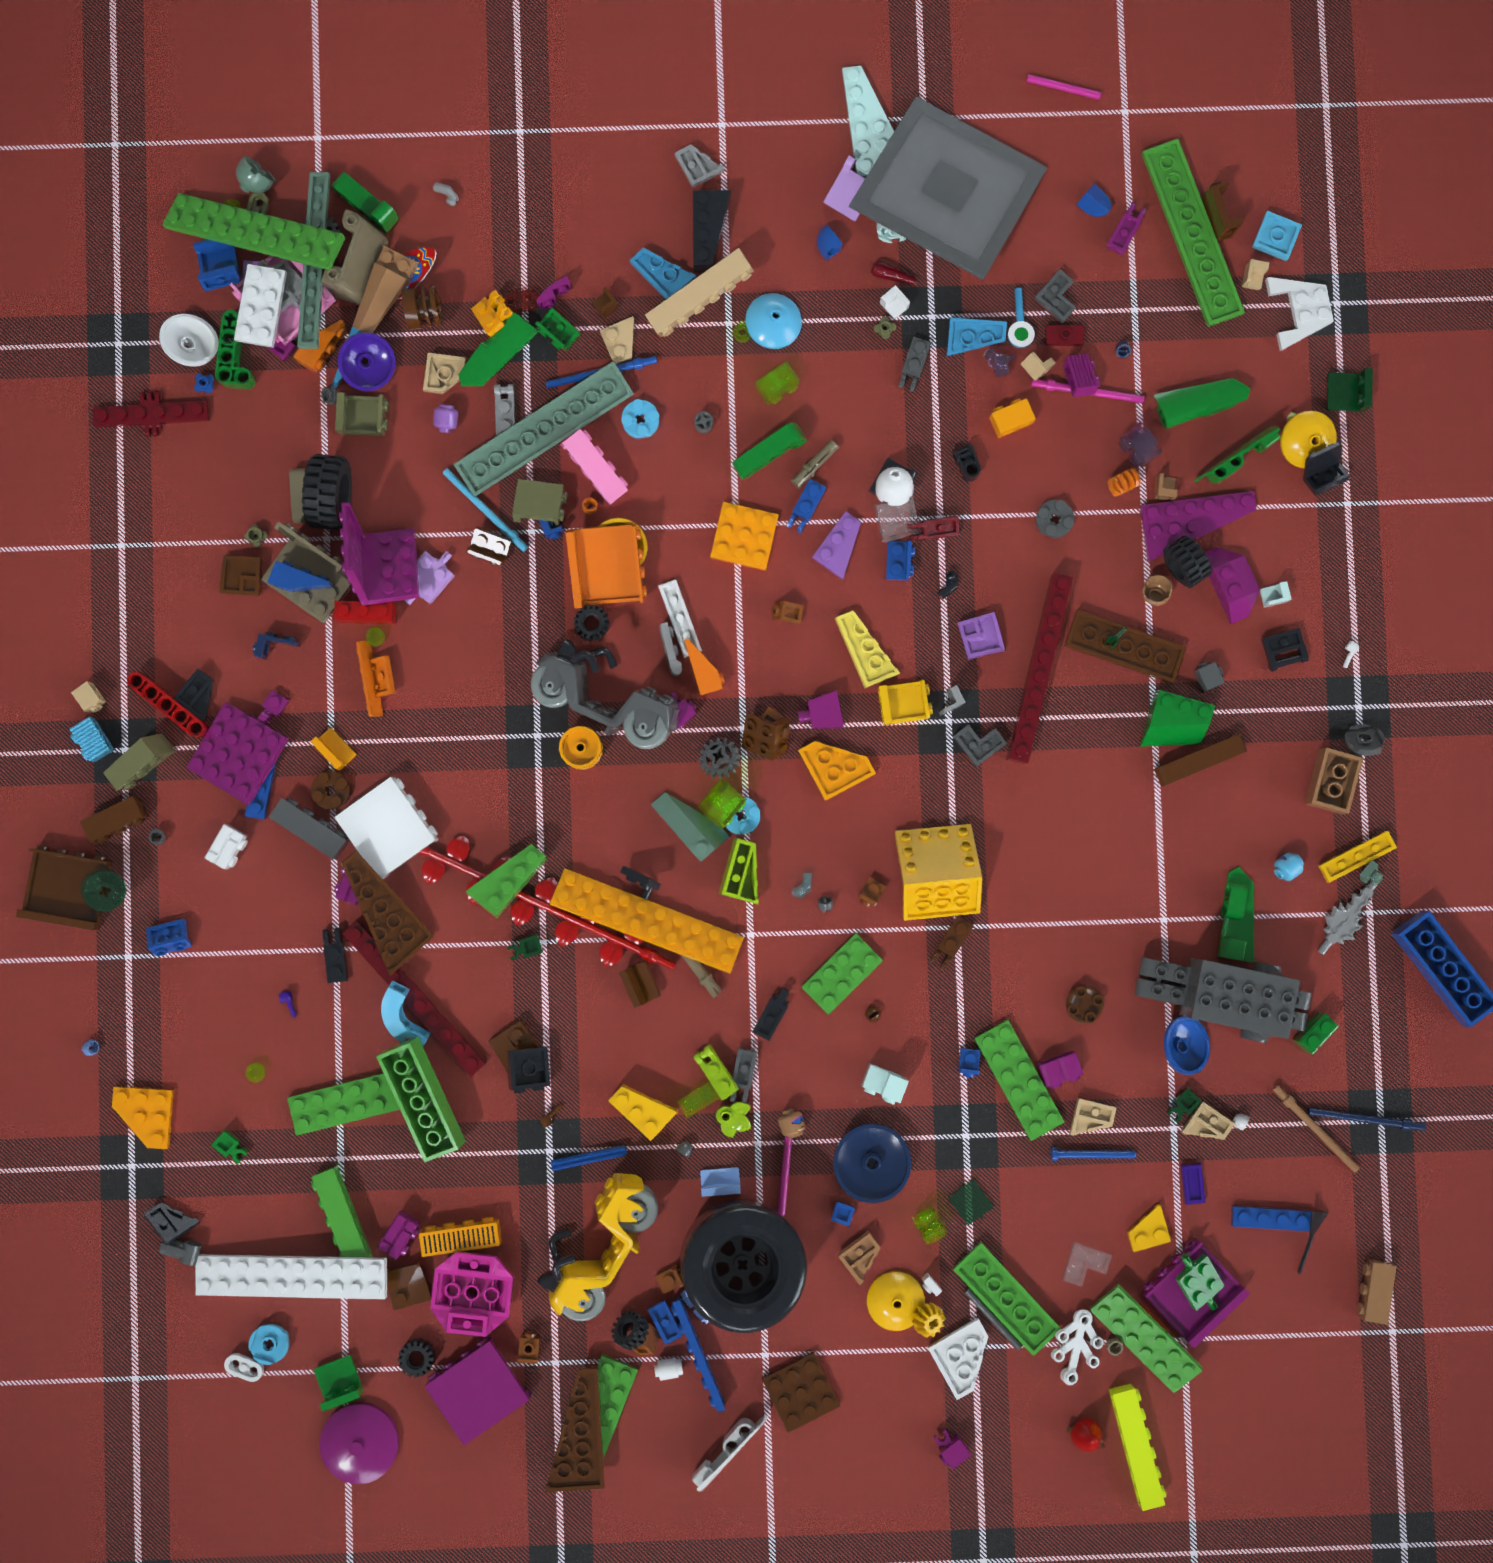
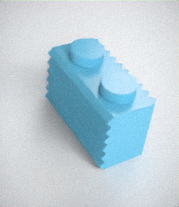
(91, 739)

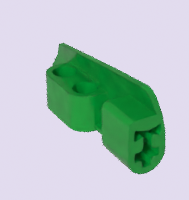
(497, 351)
(1200, 400)
(1259, 443)
(1238, 921)

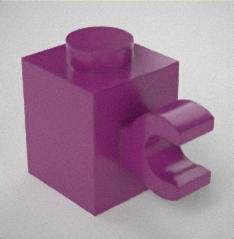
(686, 712)
(952, 1449)

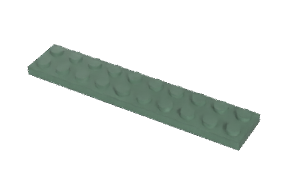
(543, 429)

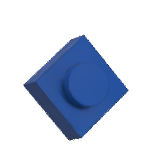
(842, 1213)

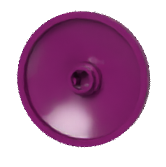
(359, 1443)

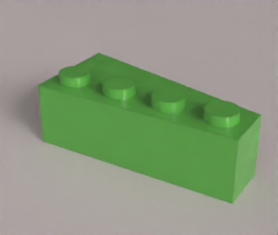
(505, 883)

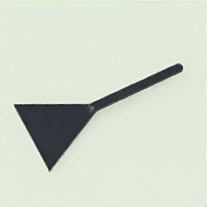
(1315, 1221)

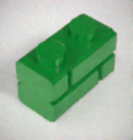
(1315, 1033)

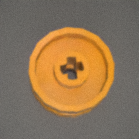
(580, 759)

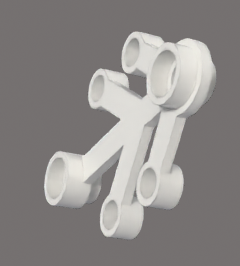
(1076, 1344)

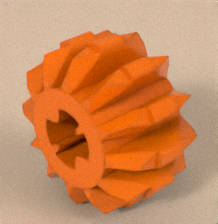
(1124, 482)

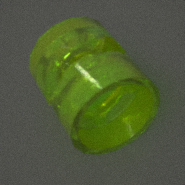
(928, 1223)

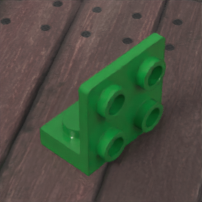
(338, 1382)

